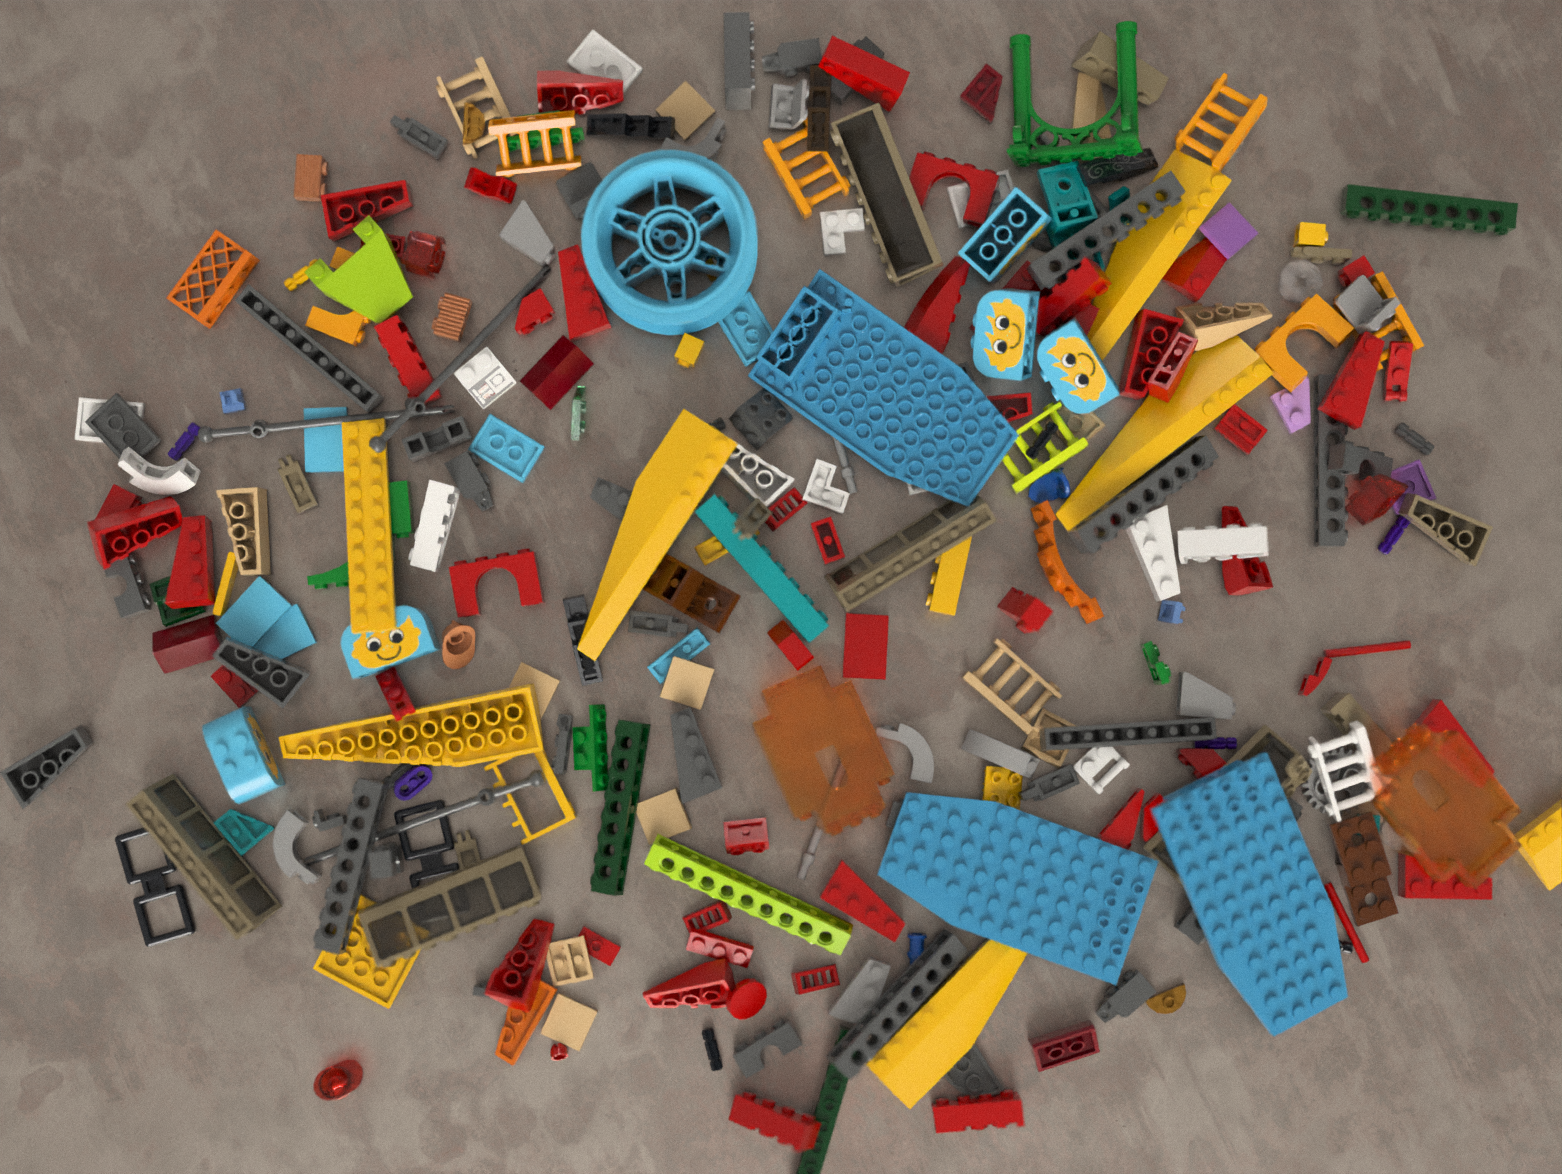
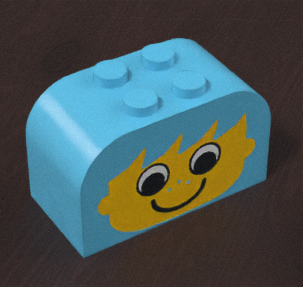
(1005, 236)
(1006, 333)
(1075, 369)
(385, 649)
(242, 755)

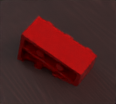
(1025, 610)

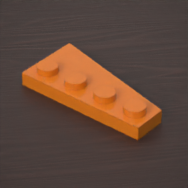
(521, 1025)

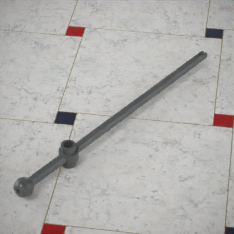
(416, 405)
(207, 434)
(535, 779)

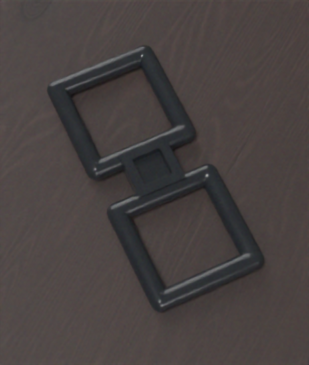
(430, 857)
(154, 888)

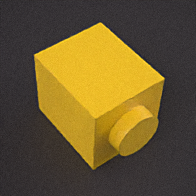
(1310, 235)
(689, 351)

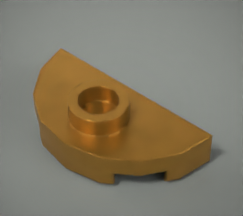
(473, 123)
(1168, 1000)

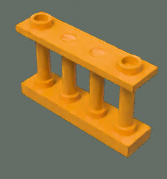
(543, 124)
(1230, 141)
(795, 186)
(1399, 322)

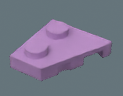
(1294, 406)

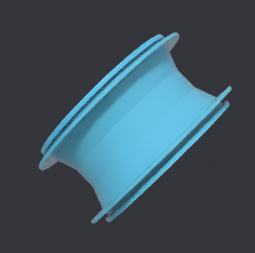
(608, 215)

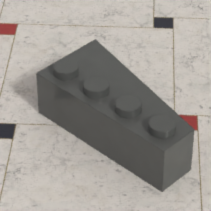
(611, 497)
(263, 671)
(694, 763)
(41, 768)

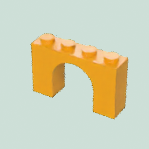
(1313, 315)
(345, 328)

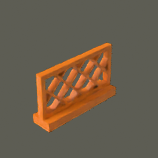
(228, 286)

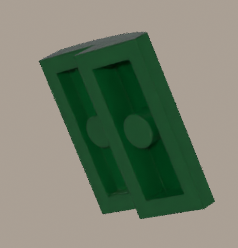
(168, 615)

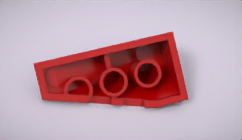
(520, 973)
(698, 986)

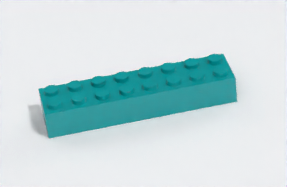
(763, 570)

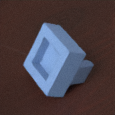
(232, 401)
(1171, 611)

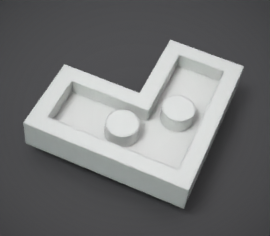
(834, 226)
(819, 489)

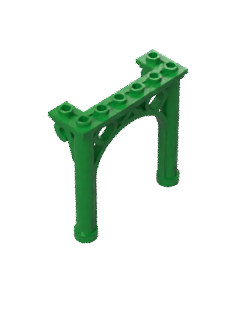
(1125, 140)

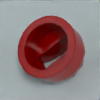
(558, 1052)

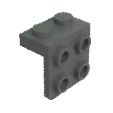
(579, 187)
(760, 418)

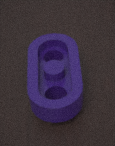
(413, 781)

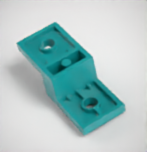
(1069, 209)

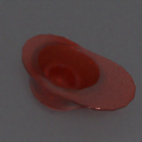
(338, 1080)

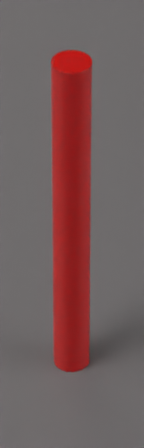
(1366, 649)
(1346, 923)

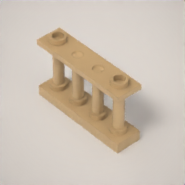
(489, 91)
(1007, 707)

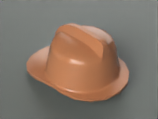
(458, 645)

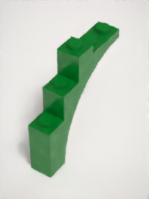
(401, 523)

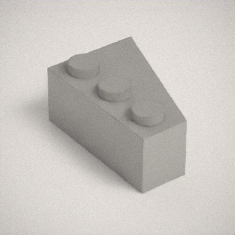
(861, 991)

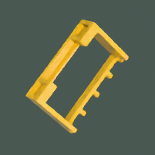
(564, 802)

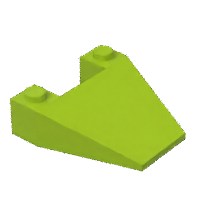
(369, 280)

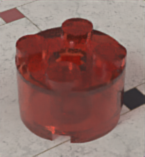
(424, 254)

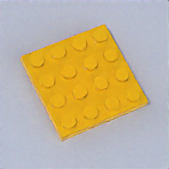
(357, 967)

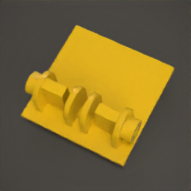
(1002, 786)

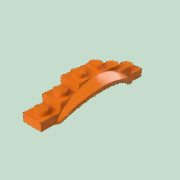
(1054, 567)

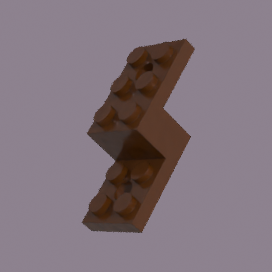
(692, 593)
(1363, 868)

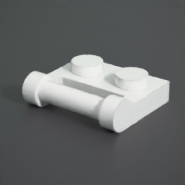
(1094, 761)

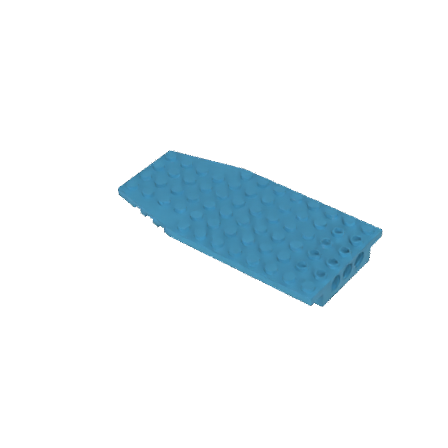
(883, 392)
(1020, 880)
(1255, 891)

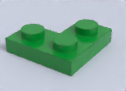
(1159, 672)

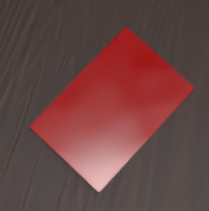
(865, 646)

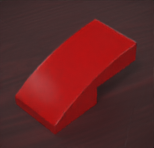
(1310, 682)

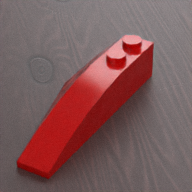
(936, 307)

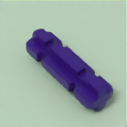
(184, 441)
(1393, 535)
(1219, 743)

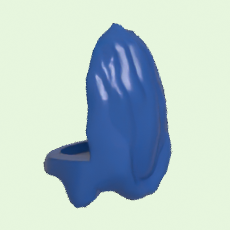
(1050, 487)

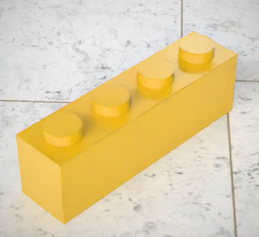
(948, 579)

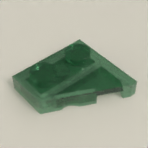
(579, 408)

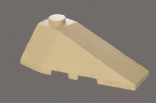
(1089, 106)
(1219, 322)

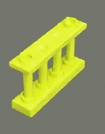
(1056, 456)

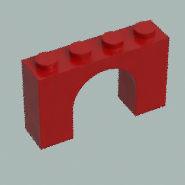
(982, 184)
(466, 578)

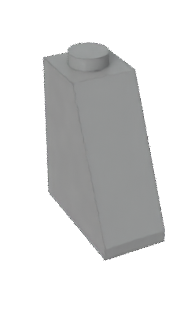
(528, 236)
(1202, 699)

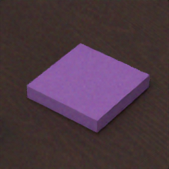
(1228, 230)
(1417, 480)

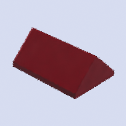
(557, 372)
(186, 644)
(1064, 1045)

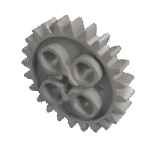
(1314, 780)

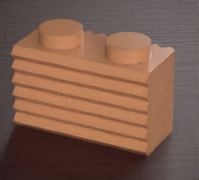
(310, 177)
(452, 317)

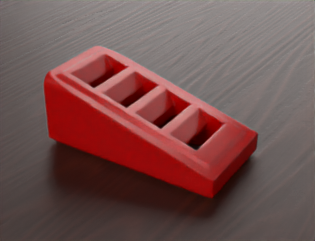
(771, 522)
(723, 908)
(808, 988)

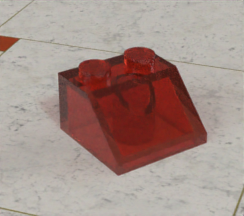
(1375, 498)

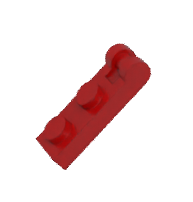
(1397, 370)
(395, 693)

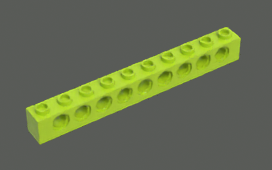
(759, 891)

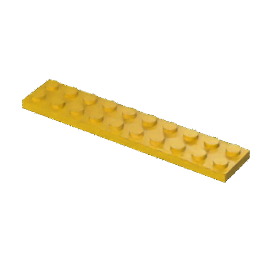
(368, 529)

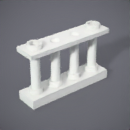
(1362, 755)

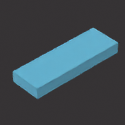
(686, 648)

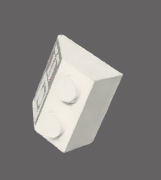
(485, 378)

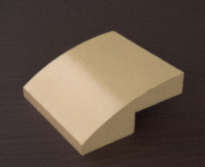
(1032, 742)
(663, 816)
(569, 961)

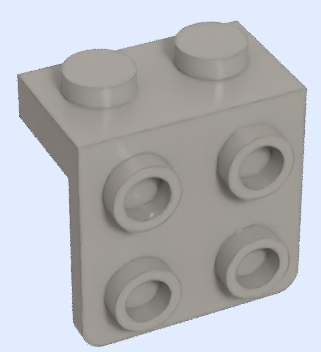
(788, 105)
(1365, 306)

